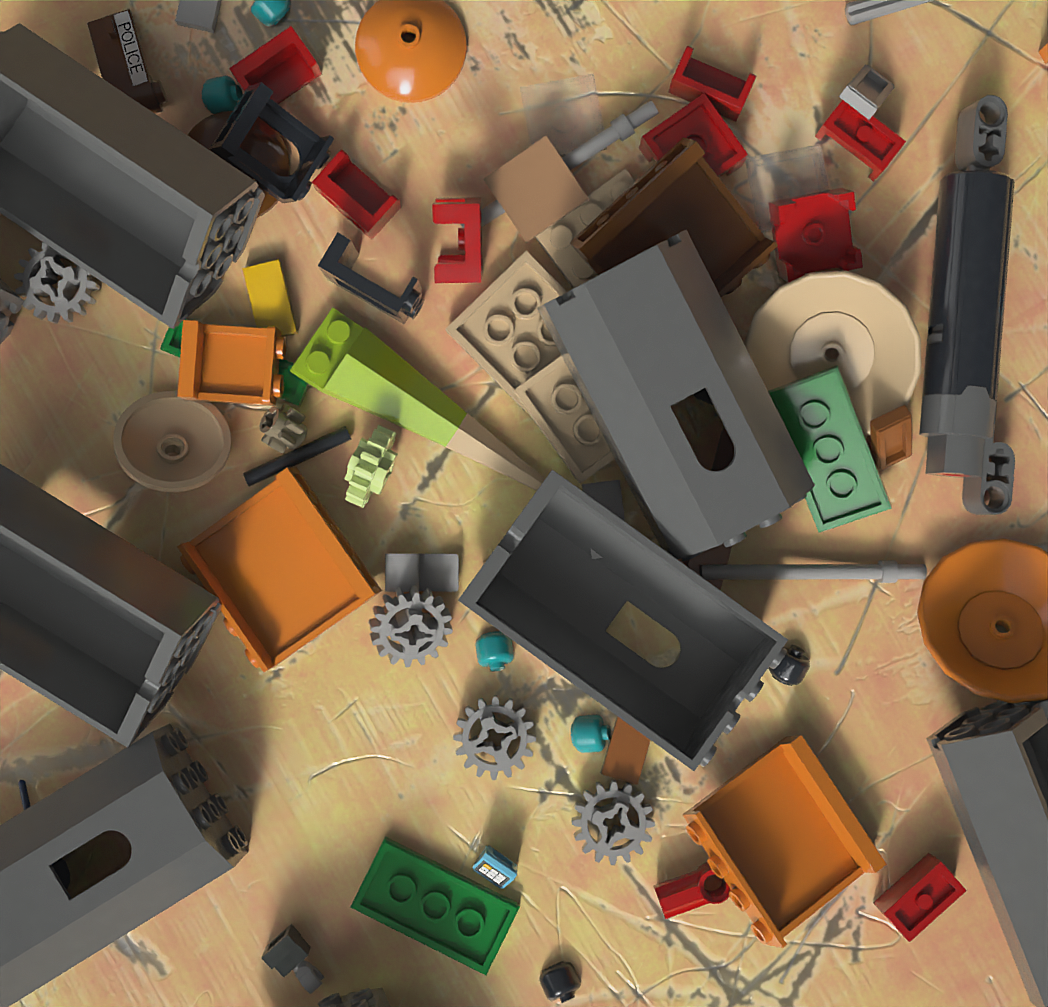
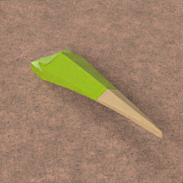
(371, 376)

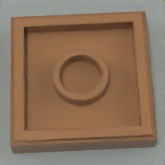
(536, 189)

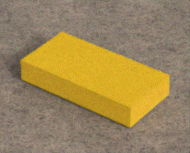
(270, 297)

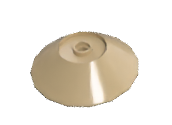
(844, 312)

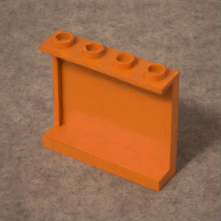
(279, 570)
(782, 839)

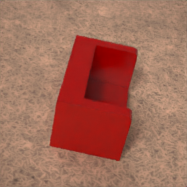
(280, 64)
(722, 89)
(864, 138)
(356, 195)
(919, 896)

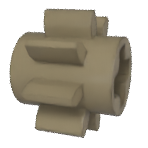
(283, 428)

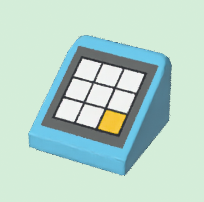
(495, 867)

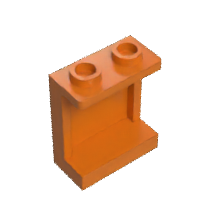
(231, 364)

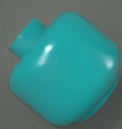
(270, 11)
(221, 94)
(494, 650)
(589, 733)

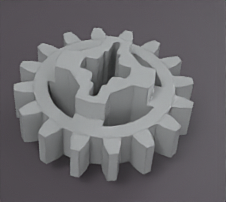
(41, 284)
(406, 623)
(475, 745)
(628, 828)

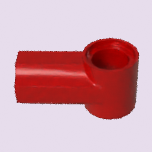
(688, 892)

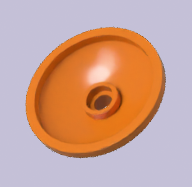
(417, 68)

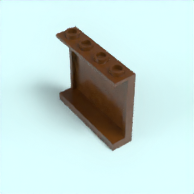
(675, 197)

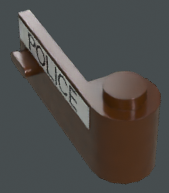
(123, 60)

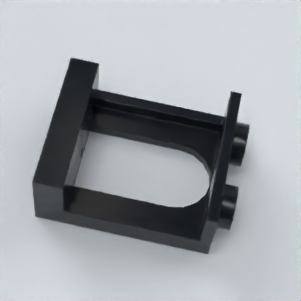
(311, 148)
(337, 266)

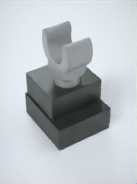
(288, 954)

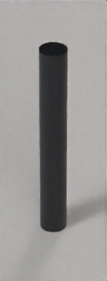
(297, 456)

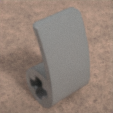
(425, 571)

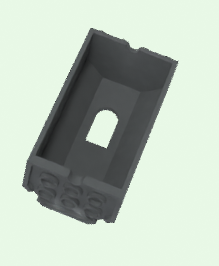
(116, 182)
(648, 341)
(560, 602)
(92, 614)
(999, 789)
(176, 843)

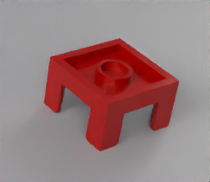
(702, 124)
(814, 233)
(467, 266)

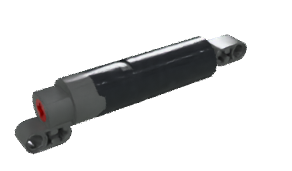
(969, 314)

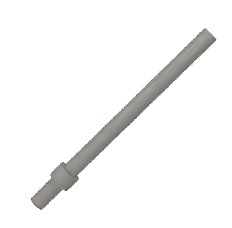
(621, 129)
(885, 571)

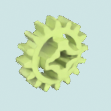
(370, 466)

